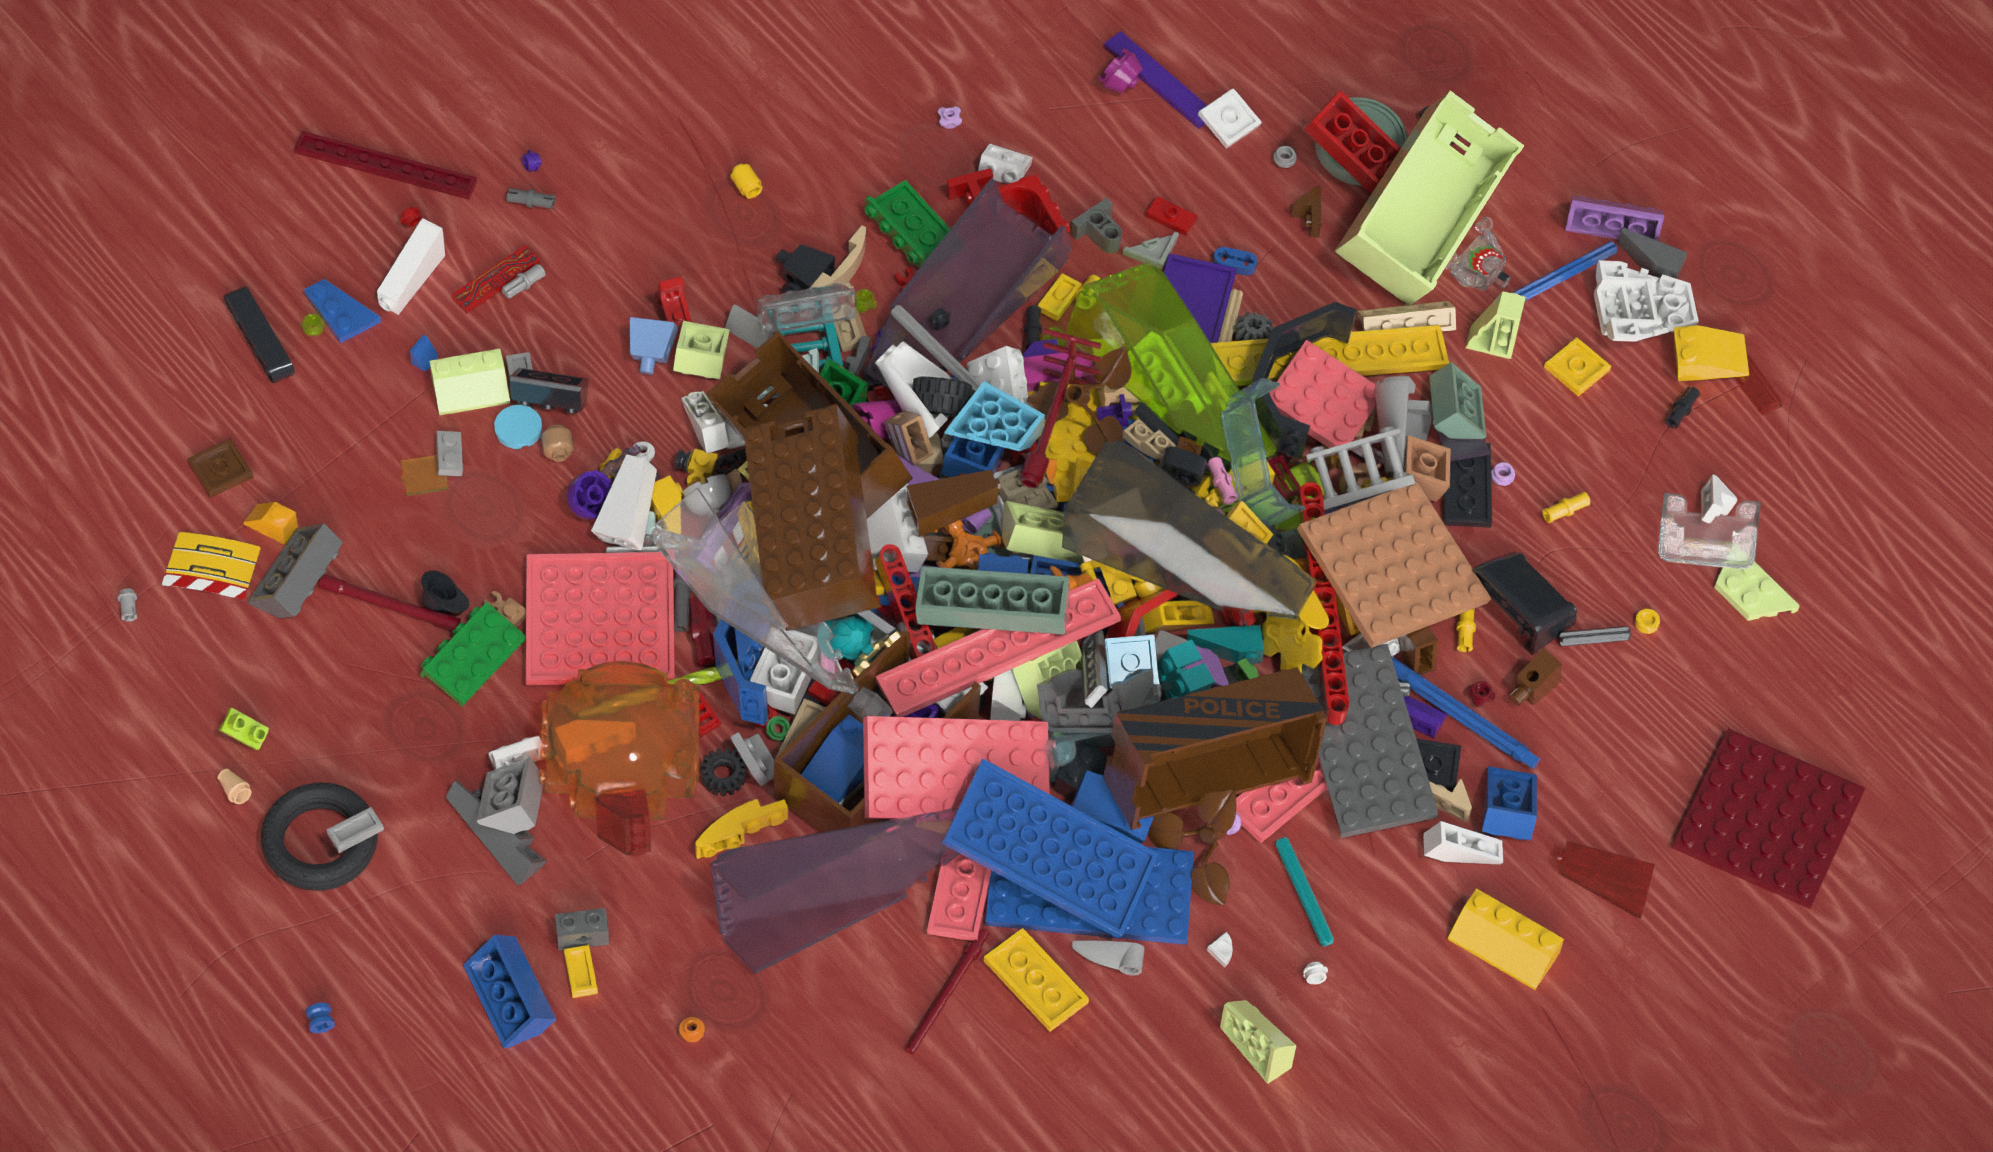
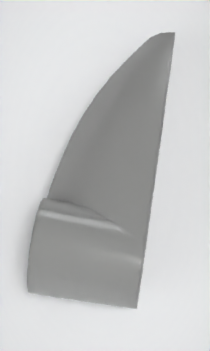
(1118, 955)

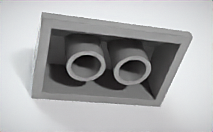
(511, 797)

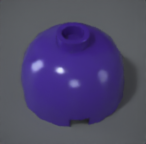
(588, 493)

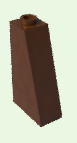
(951, 499)

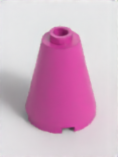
(876, 413)

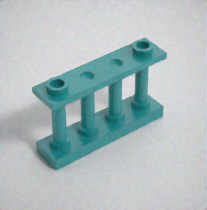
(828, 342)

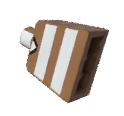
(909, 436)

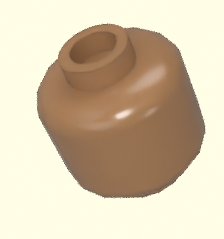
(557, 443)

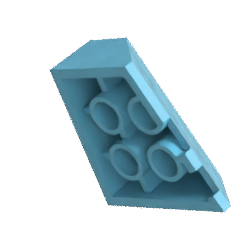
(997, 420)

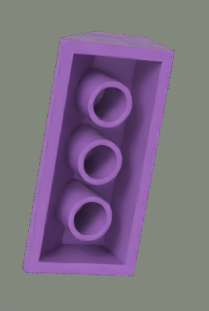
(1608, 218)

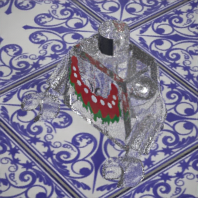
(1481, 261)

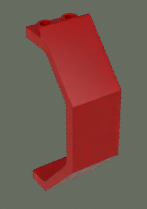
(1134, 609)

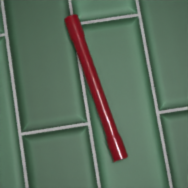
(342, 587)

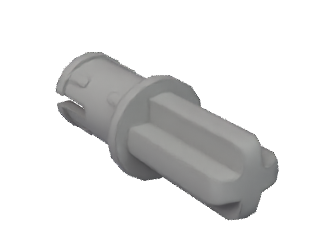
(523, 281)

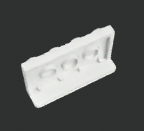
(1002, 370)

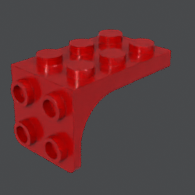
(1033, 200)

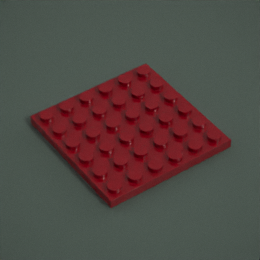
(1768, 818)

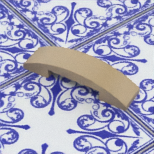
(849, 265)

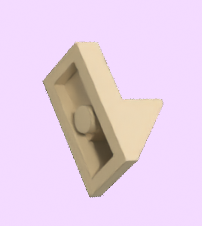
(1452, 803)

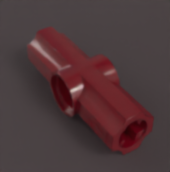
(702, 632)

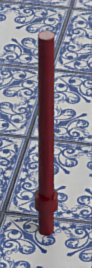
(971, 953)

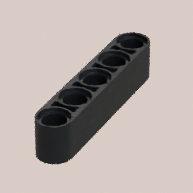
(259, 334)

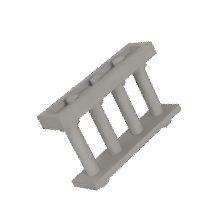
(1377, 485)

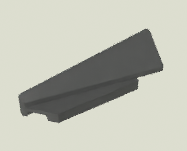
(509, 849)

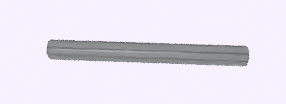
(934, 347)

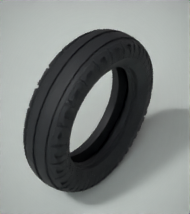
(306, 875)

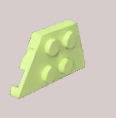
(1753, 592)

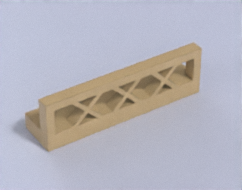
(1407, 316)

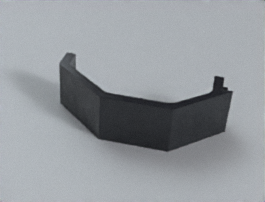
(1326, 322)

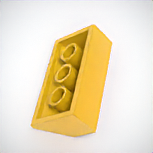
(1506, 939)

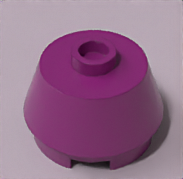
(1122, 72)

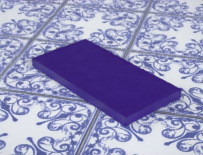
(1204, 290)

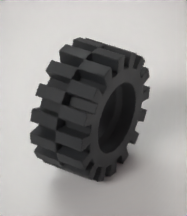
(723, 784)

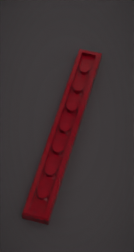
(385, 165)

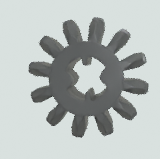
(1253, 327)

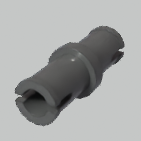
(531, 198)

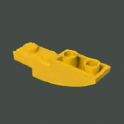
(730, 828)

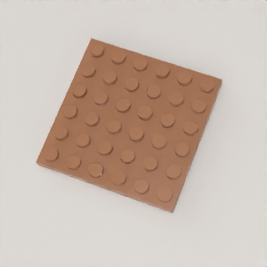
(1393, 564)

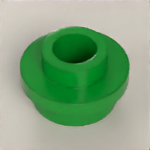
(780, 721)

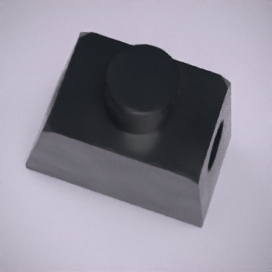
(805, 265)

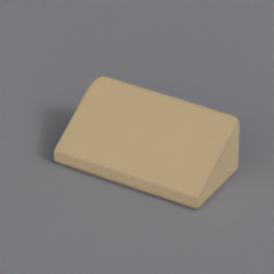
(850, 332)

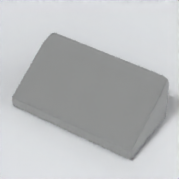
(746, 327)

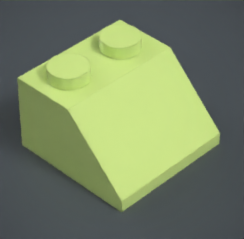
(701, 350)

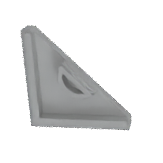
(1153, 251)

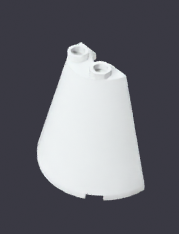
(899, 368)

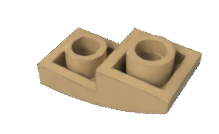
(1146, 440)

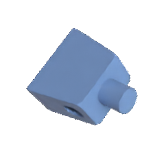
(651, 342)

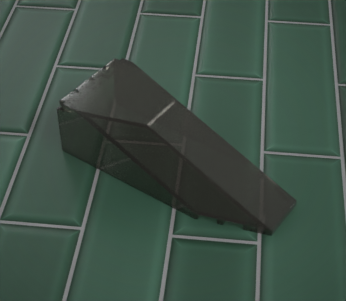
(1170, 536)

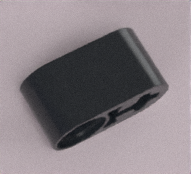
(1183, 465)

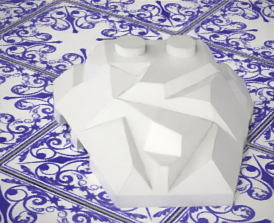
(1640, 305)

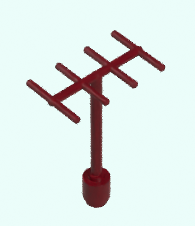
(1037, 462)

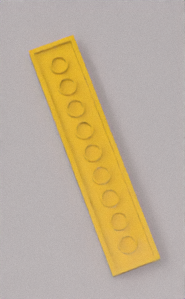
(1366, 353)

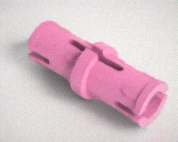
(1222, 480)

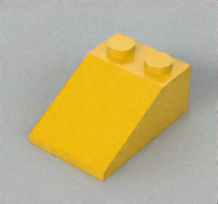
(1709, 353)

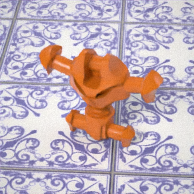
(967, 547)

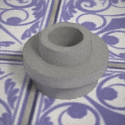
(1284, 152)

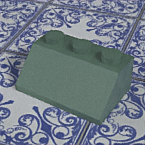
(1457, 404)

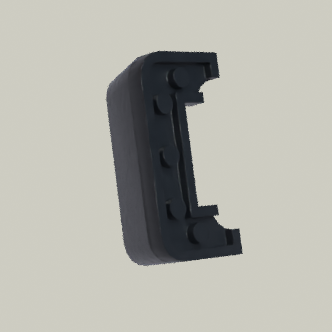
(1527, 599)

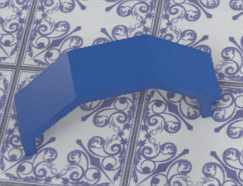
(747, 696)

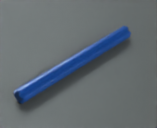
(1567, 270)

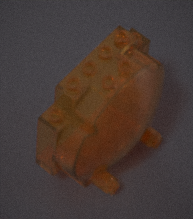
(621, 733)

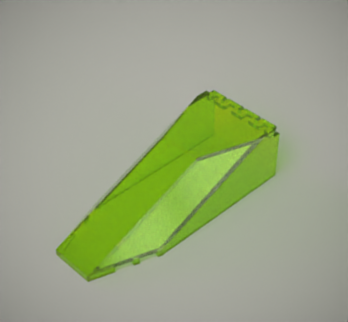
(1168, 352)

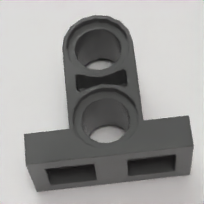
(1102, 231)

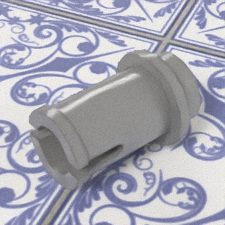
(128, 607)

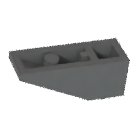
(1652, 254)

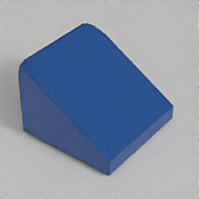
(423, 353)

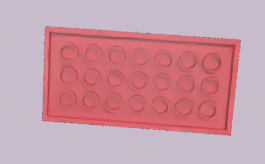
(929, 762)

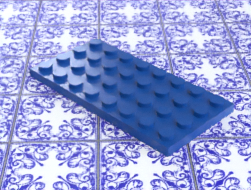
(1050, 848)
(1158, 915)

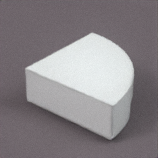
(1222, 949)

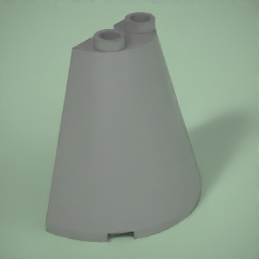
(1395, 410)

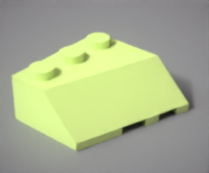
(1043, 668)
(1258, 1039)

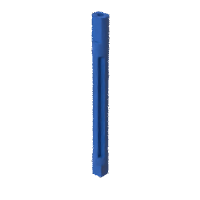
(1465, 715)

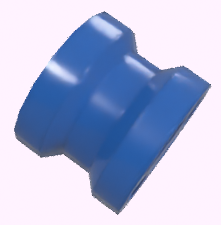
(320, 1017)

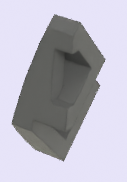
(855, 364)

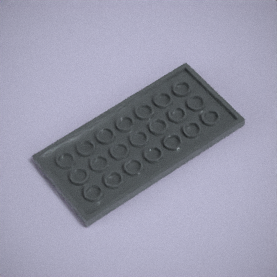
(1373, 756)

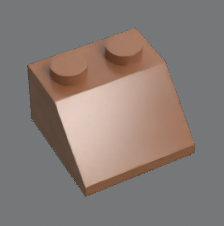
(1428, 465)

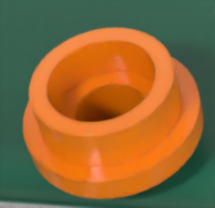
(691, 1036)

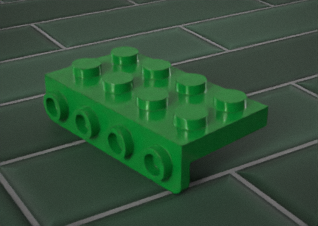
(907, 221)
(473, 653)

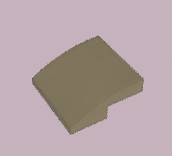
(1014, 491)

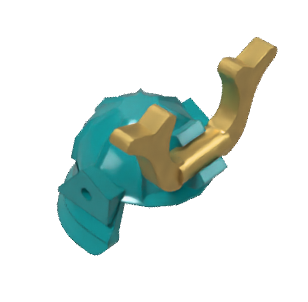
(854, 640)

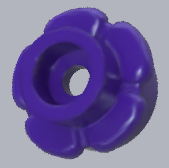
(531, 161)

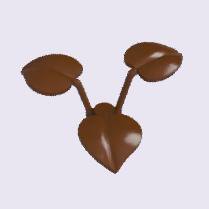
(1115, 373)
(1217, 809)

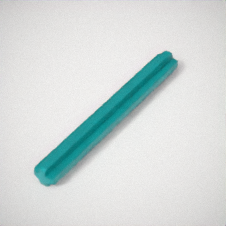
(1304, 891)

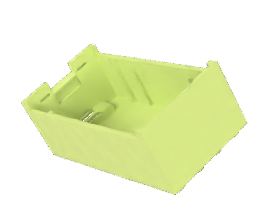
(1428, 199)

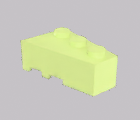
(1497, 326)

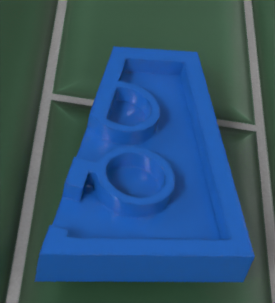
(340, 311)

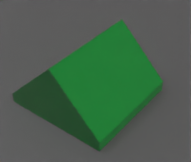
(845, 383)

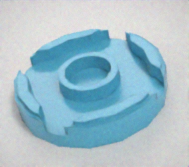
(518, 426)

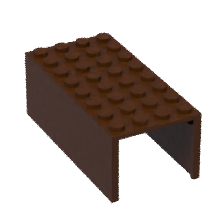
(806, 798)

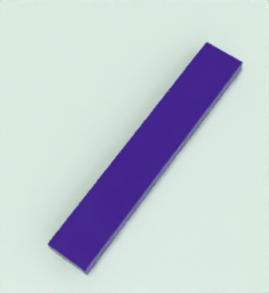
(1160, 80)

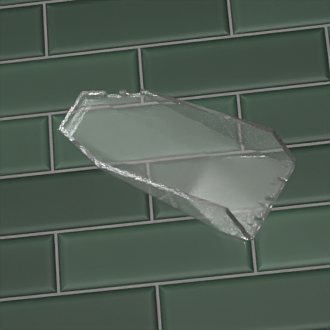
(725, 574)

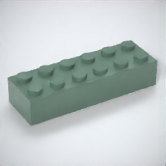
(993, 600)

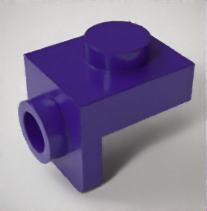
(1119, 411)

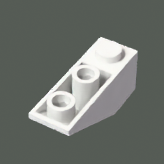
(705, 421)

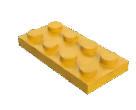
(1036, 979)

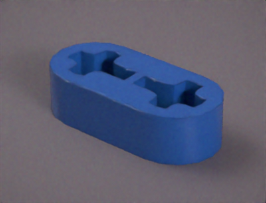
(1236, 259)

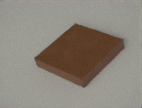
(220, 468)

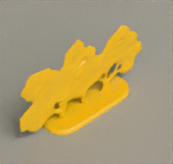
(1285, 635)

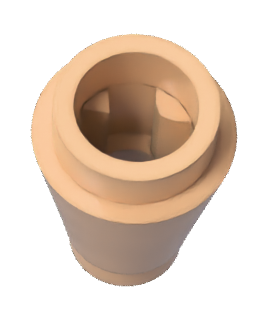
(234, 787)

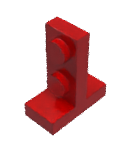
(968, 185)
(673, 302)

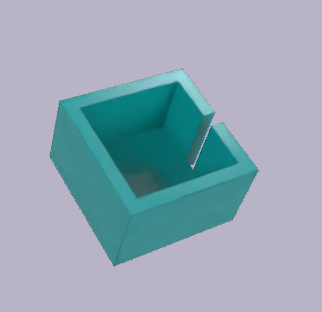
(1174, 677)

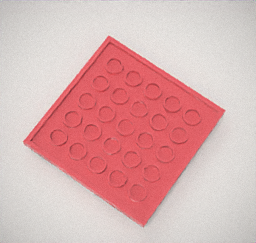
(597, 612)

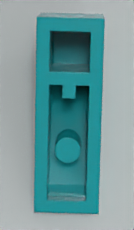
(1231, 642)

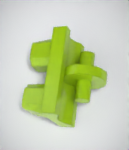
(244, 729)

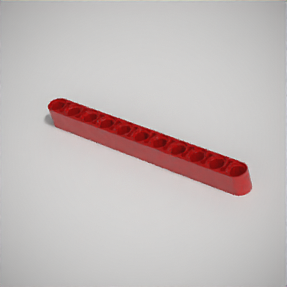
(1331, 634)

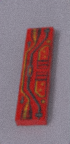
(494, 279)

